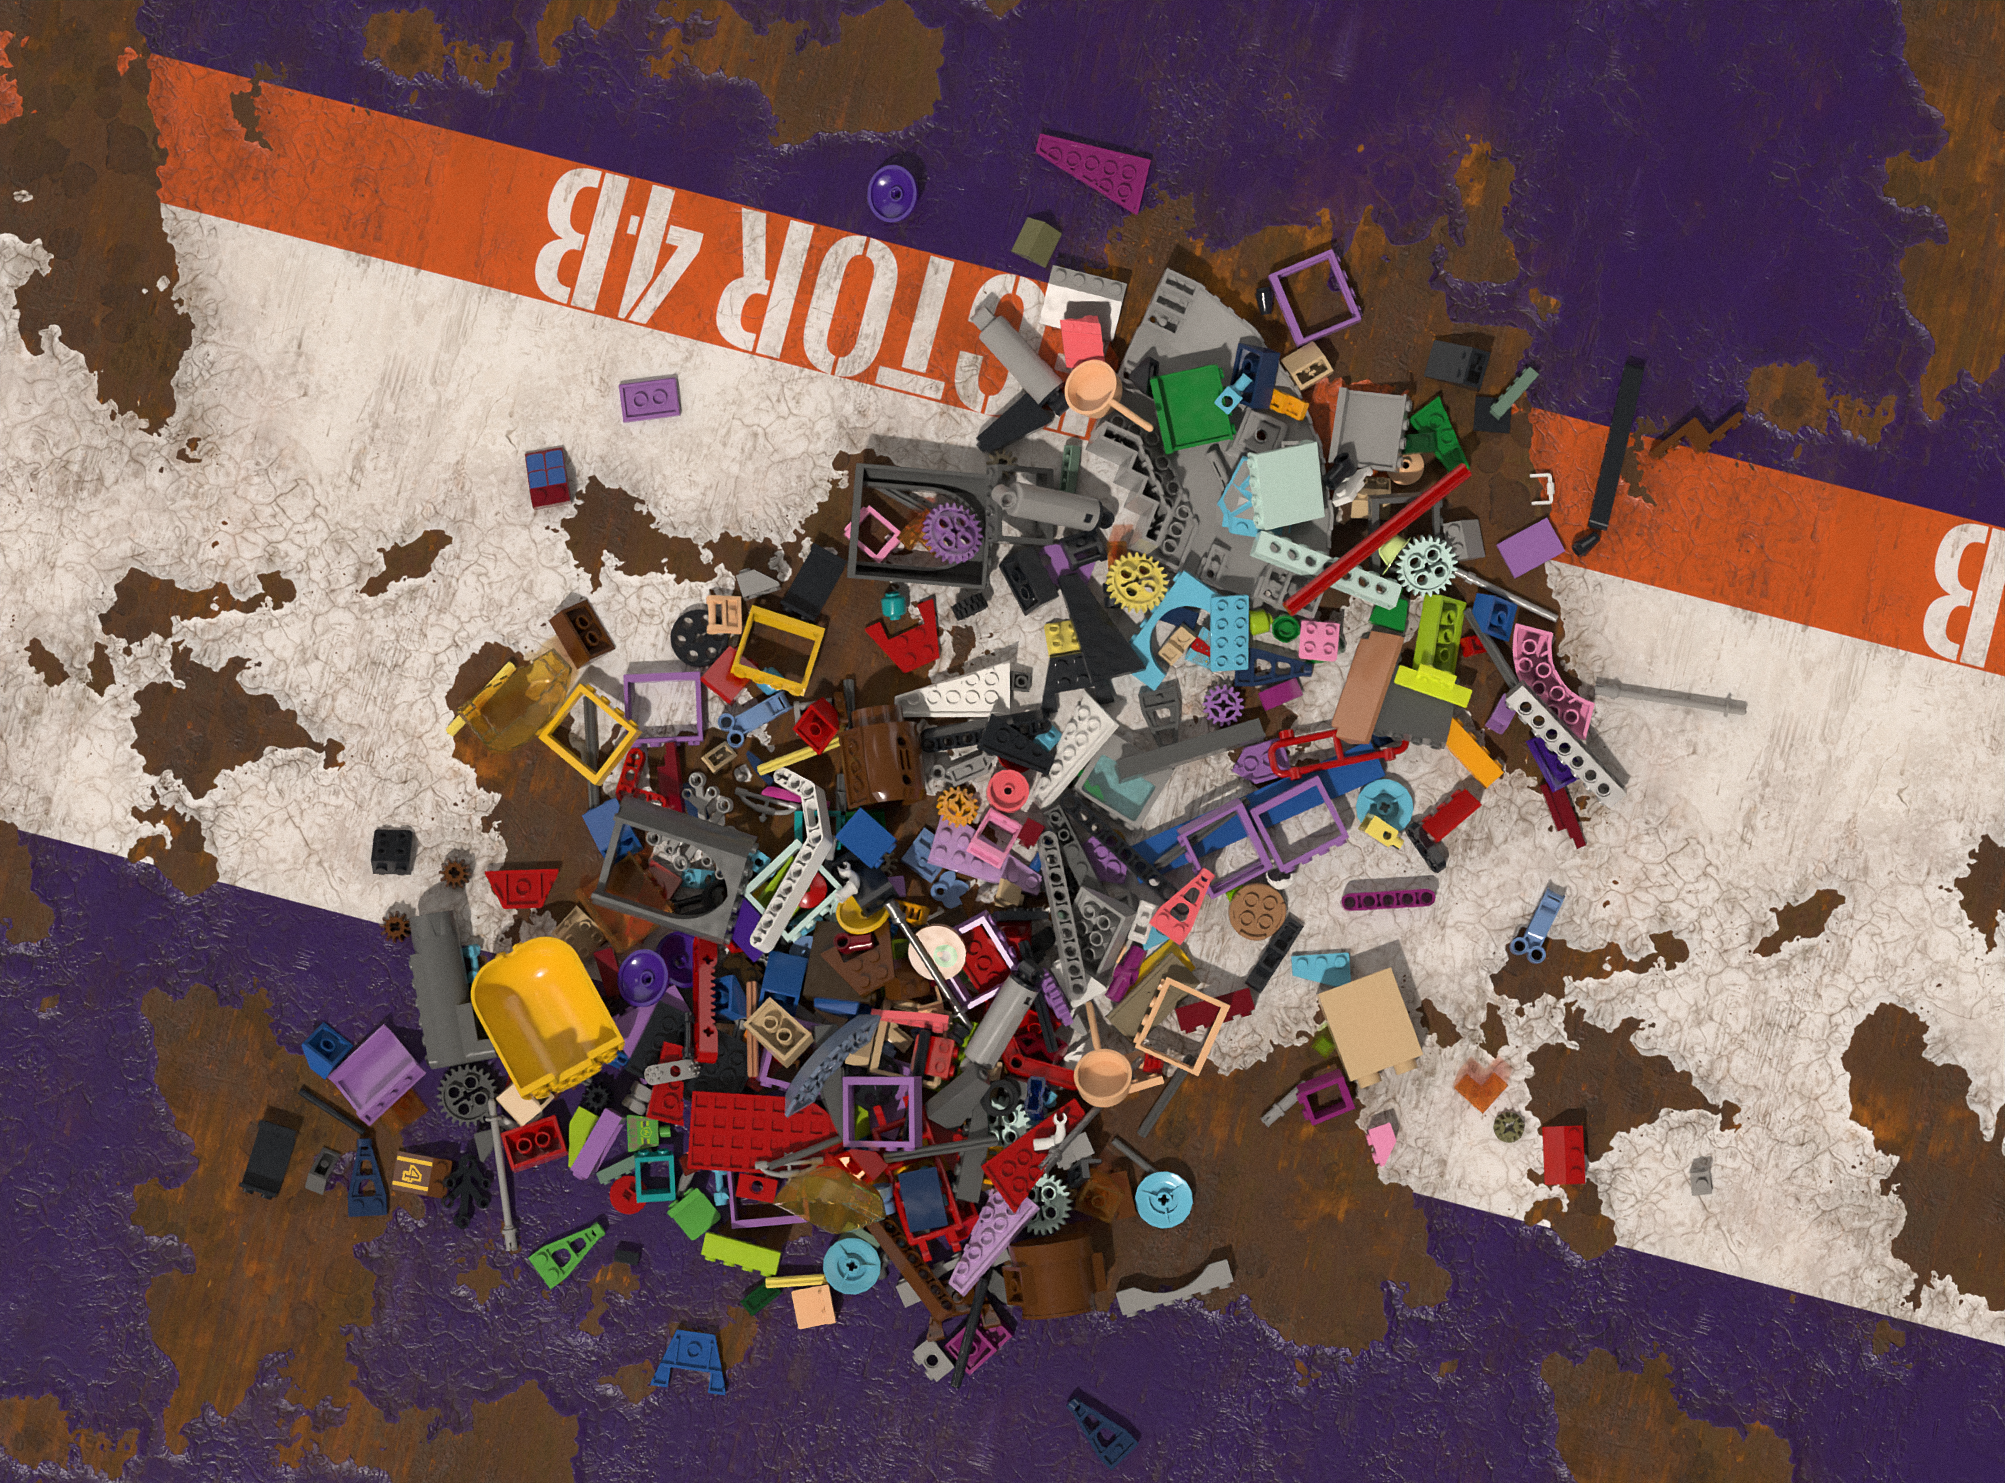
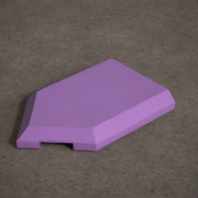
(1255, 765)
(1106, 864)

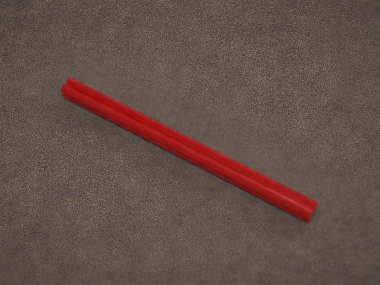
(1377, 539)

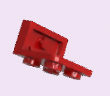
(939, 1057)

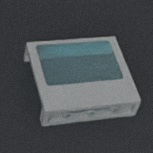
(1124, 801)

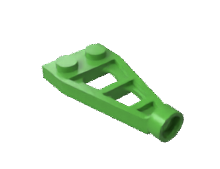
(549, 1269)

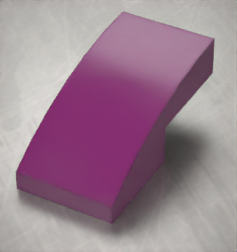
(1280, 694)

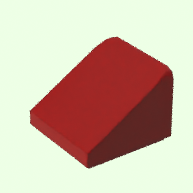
(1471, 646)

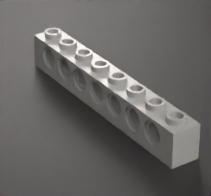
(1523, 693)

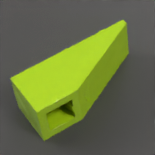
(579, 1131)

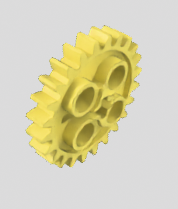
(1131, 567)

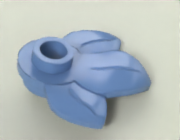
(952, 889)

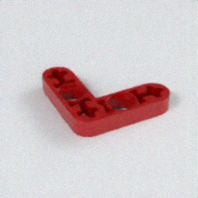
(631, 785)

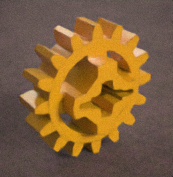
(958, 806)

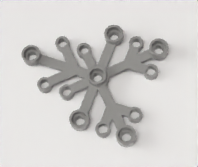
(700, 802)

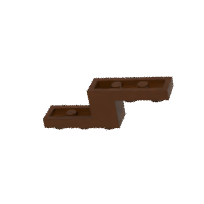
(1696, 436)

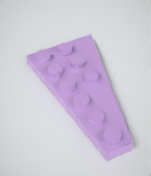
(950, 853)
(989, 1238)

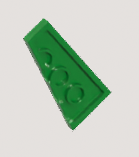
(1435, 419)

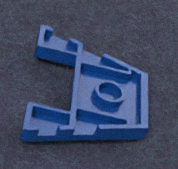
(692, 1352)

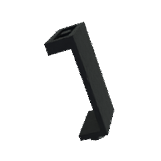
(813, 584)
(874, 885)
(269, 1159)

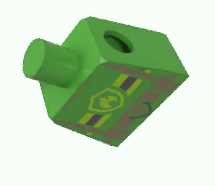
(644, 1132)

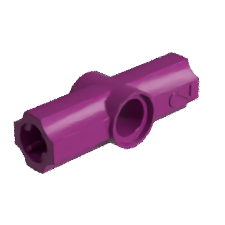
(1126, 974)

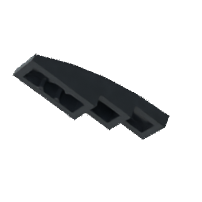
(1274, 954)

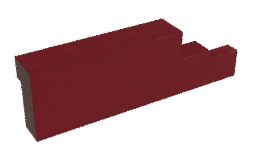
(671, 780)
(1562, 813)

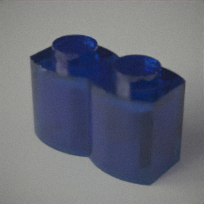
(1038, 1094)

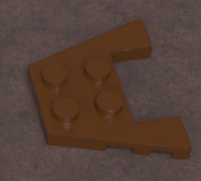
(869, 969)
(963, 1307)

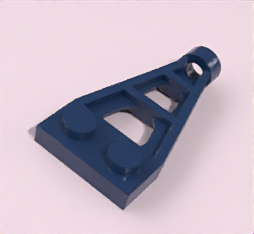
(1247, 678)
(366, 1205)
(1118, 1449)

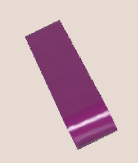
(1397, 900)

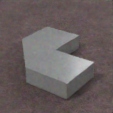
(831, 856)

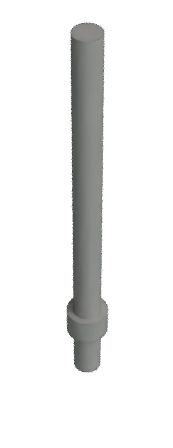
(1470, 578)

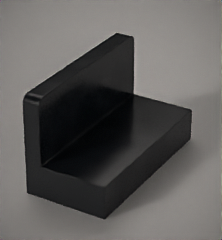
(1080, 1173)

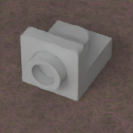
(1700, 1182)

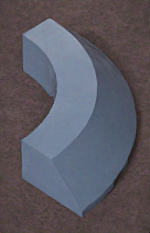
(827, 1060)

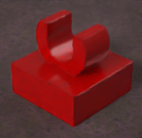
(1152, 1064)

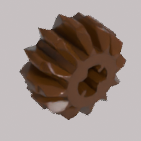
(459, 867)
(396, 934)

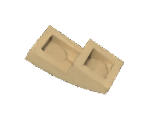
(1176, 644)

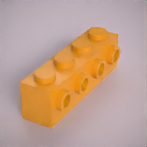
(1471, 755)

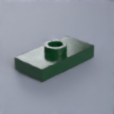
(759, 1299)

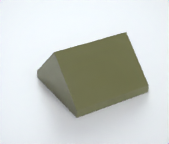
(1036, 242)

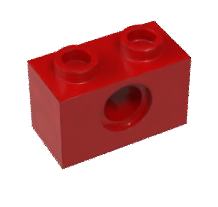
(745, 1189)

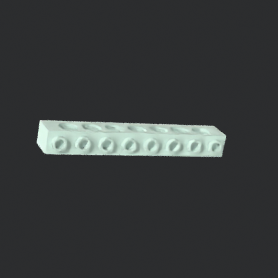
(1262, 550)

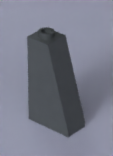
(959, 1098)

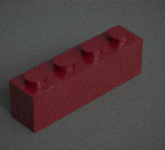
(1205, 1013)

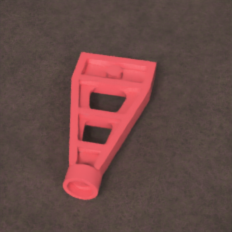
(1171, 926)
(936, 1022)

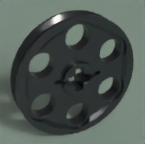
(689, 634)
(880, 1098)

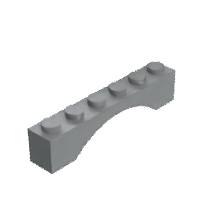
(1213, 1275)
(909, 1296)

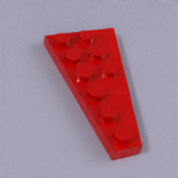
(1016, 1167)

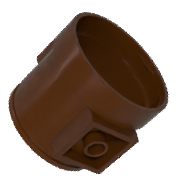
(1054, 1276)

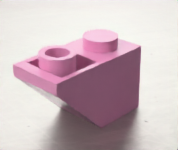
(1383, 1141)

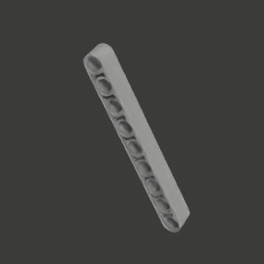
(1062, 924)

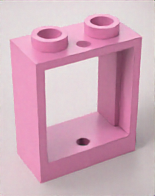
(890, 545)
(985, 851)

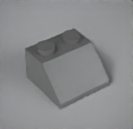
(1464, 539)
(755, 584)

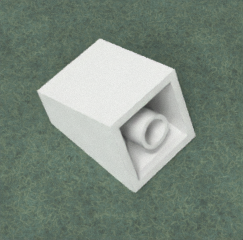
(1094, 988)

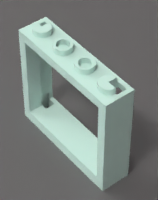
(821, 909)

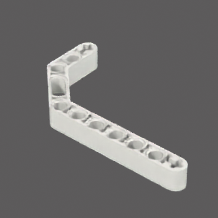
(805, 864)

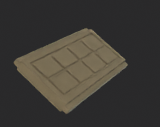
(1132, 1008)

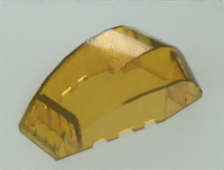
(518, 706)
(832, 1200)

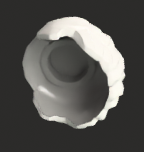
(1279, 879)

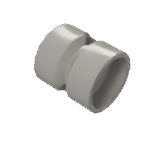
(638, 1098)

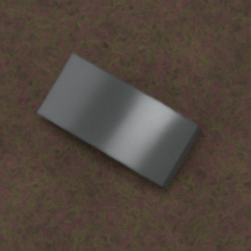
(1020, 681)
(997, 1285)

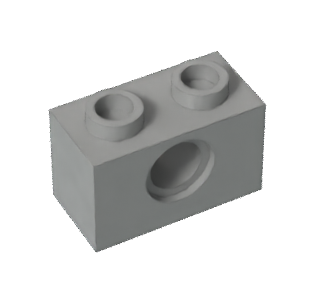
(943, 1365)

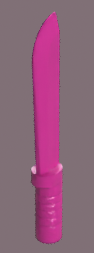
(784, 794)

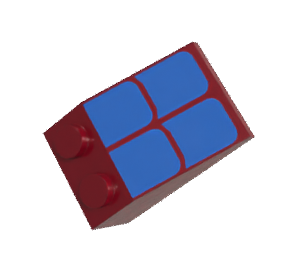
(548, 479)

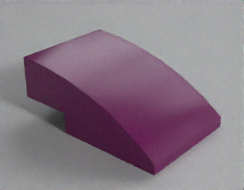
(984, 1343)

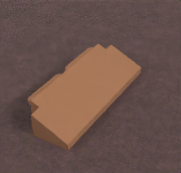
(1366, 687)

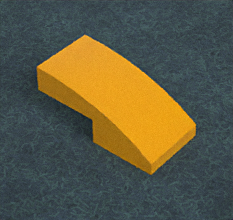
(1288, 405)

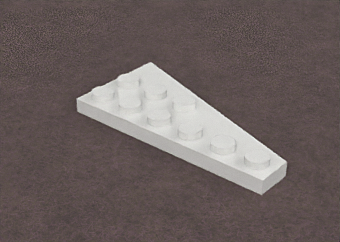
(962, 696)
(1078, 744)

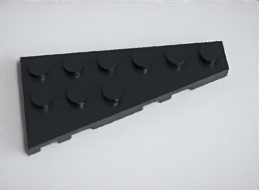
(1098, 638)

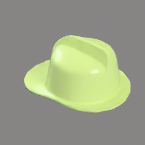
(1391, 549)

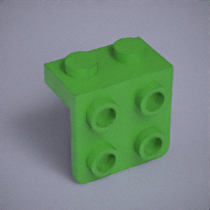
(694, 1213)

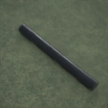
(331, 1111)

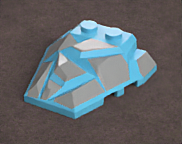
(1235, 505)

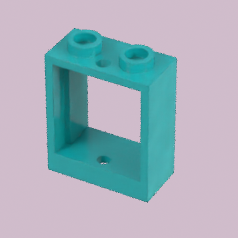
(798, 824)
(654, 1195)

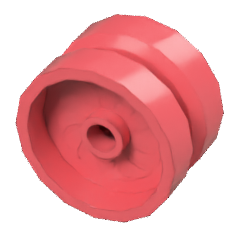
(1004, 780)

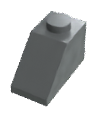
(322, 1171)

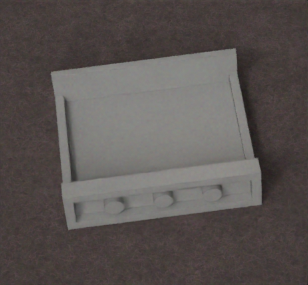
(1370, 429)

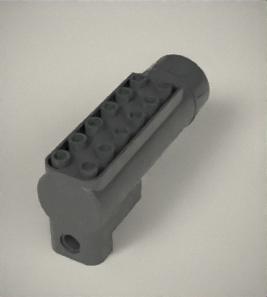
(443, 995)

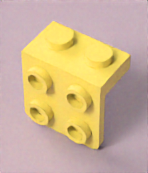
(1060, 638)

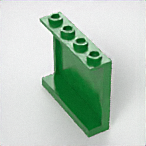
(1188, 408)

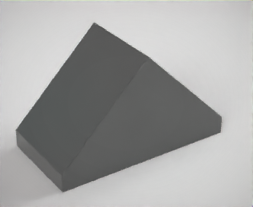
(485, 1143)

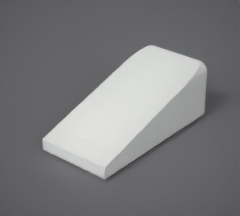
(1141, 928)

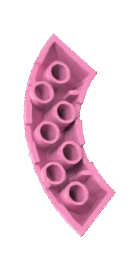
(1535, 666)

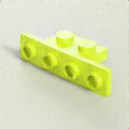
(1433, 683)

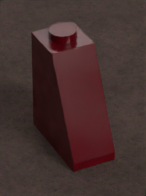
(608, 968)

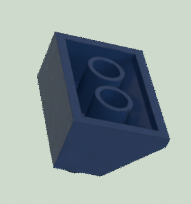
(1261, 367)

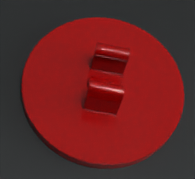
(624, 1195)

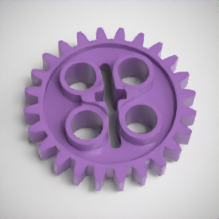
(952, 533)
(1056, 998)

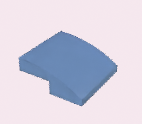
(918, 854)

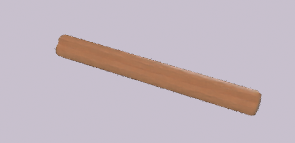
(752, 1042)

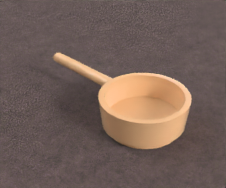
(1096, 391)
(1102, 1074)

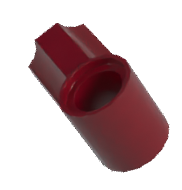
(855, 942)

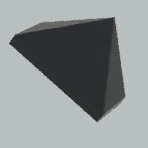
(1141, 375)

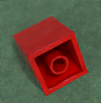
(723, 682)

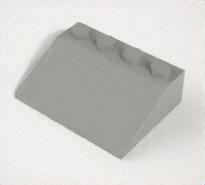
(1082, 294)
(1100, 930)

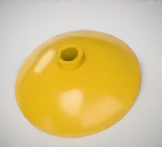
(855, 921)

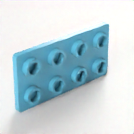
(1229, 632)

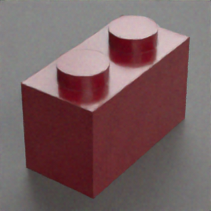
(1030, 833)

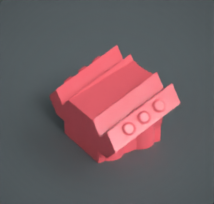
(1081, 340)

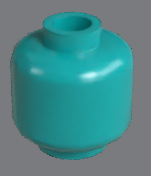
(893, 605)

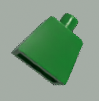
(1391, 619)

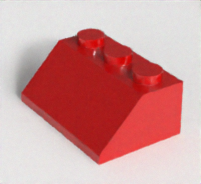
(1450, 815)
(534, 1144)
(1563, 1155)

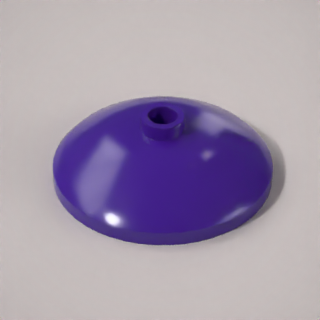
(884, 192)
(678, 947)
(635, 976)

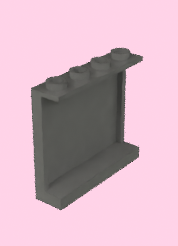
(1414, 716)

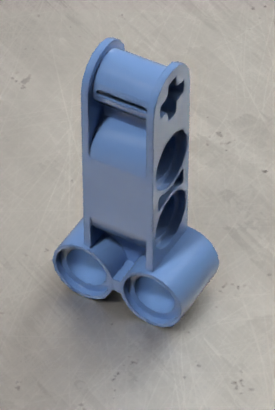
(755, 717)
(1539, 926)

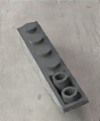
(1074, 850)
(832, 1090)
(968, 1170)

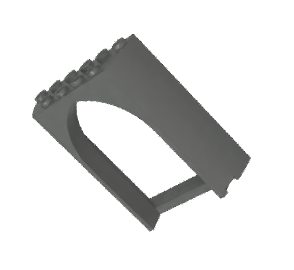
(962, 487)
(725, 846)

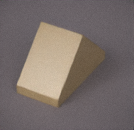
(719, 757)

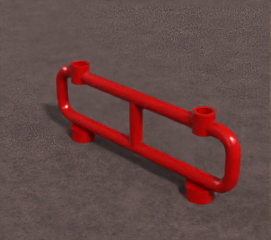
(1288, 738)

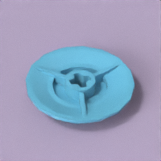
(1390, 794)
(1151, 1207)
(842, 1255)

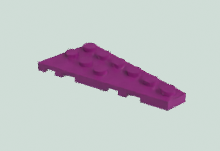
(1108, 172)

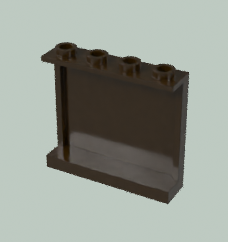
(822, 979)

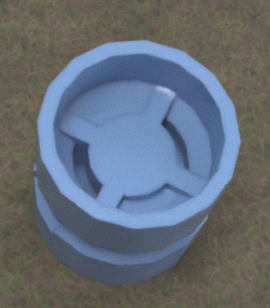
(886, 1193)

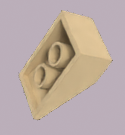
(778, 1032)

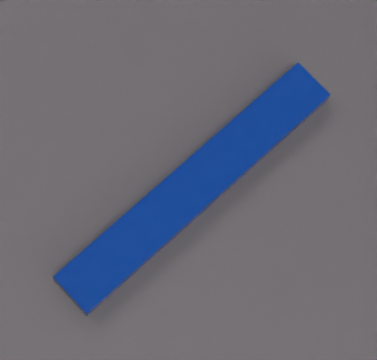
(1335, 781)

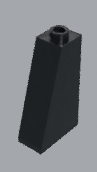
(1015, 424)

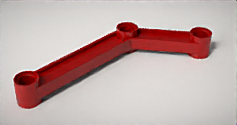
(1030, 1067)

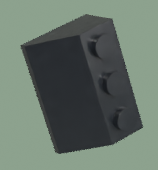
(1028, 580)

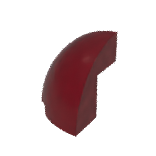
(1034, 1047)

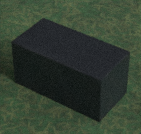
(626, 1257)

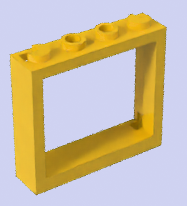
(783, 623)
(616, 713)

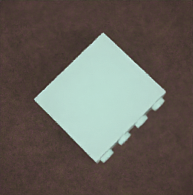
(1286, 485)

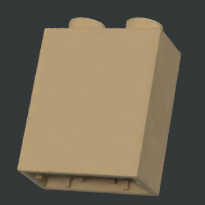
(1370, 1027)

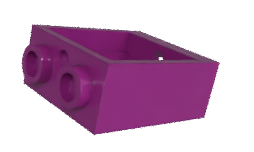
(1317, 1084)

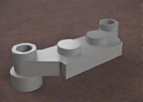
(964, 771)

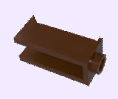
(1126, 1207)

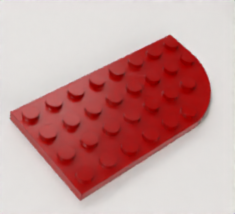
(742, 1129)

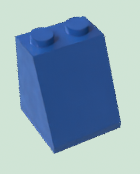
(601, 826)
(866, 839)
(783, 980)
(843, 1008)

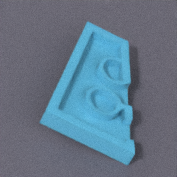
(1323, 968)

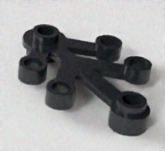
(465, 1188)

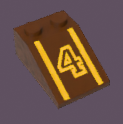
(421, 1174)

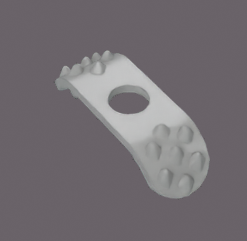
(661, 1072)

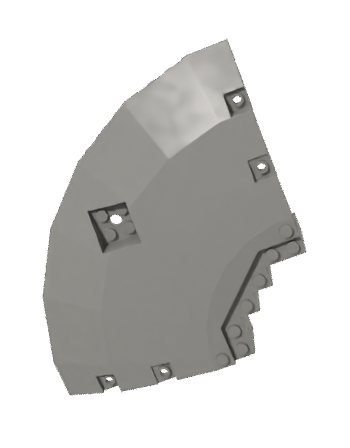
(1180, 490)

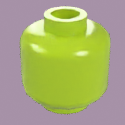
(1259, 621)

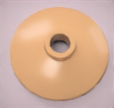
(1411, 474)

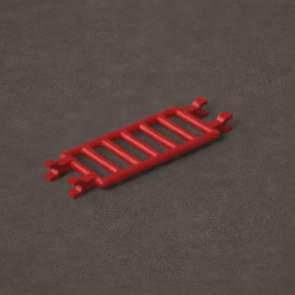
(946, 1188)

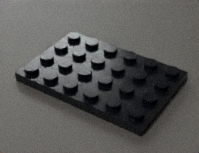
(665, 1024)

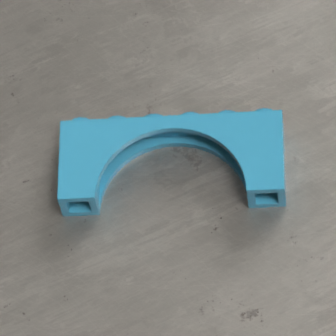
(1185, 592)

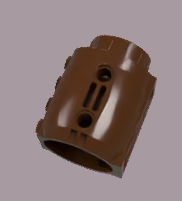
(882, 759)

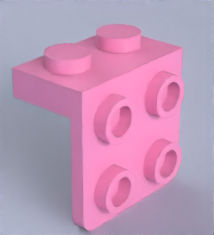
(1319, 640)

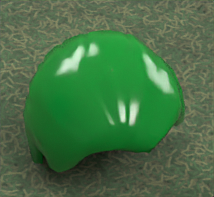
(1285, 627)

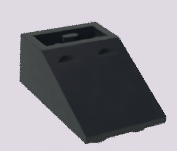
(1457, 365)

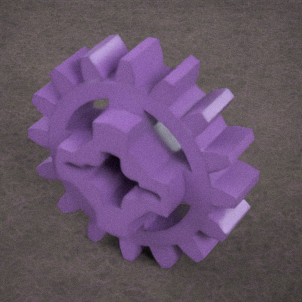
(1223, 697)

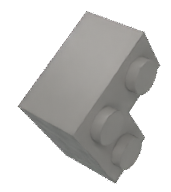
(1077, 1150)

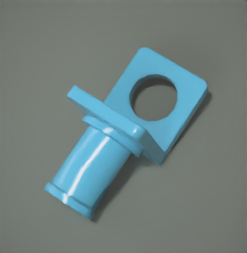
(1234, 392)

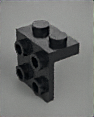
(392, 852)

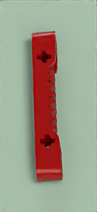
(704, 1032)

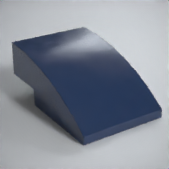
(923, 1199)

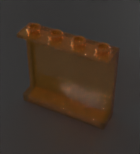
(633, 883)

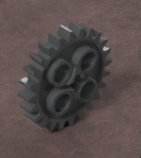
(459, 1080)

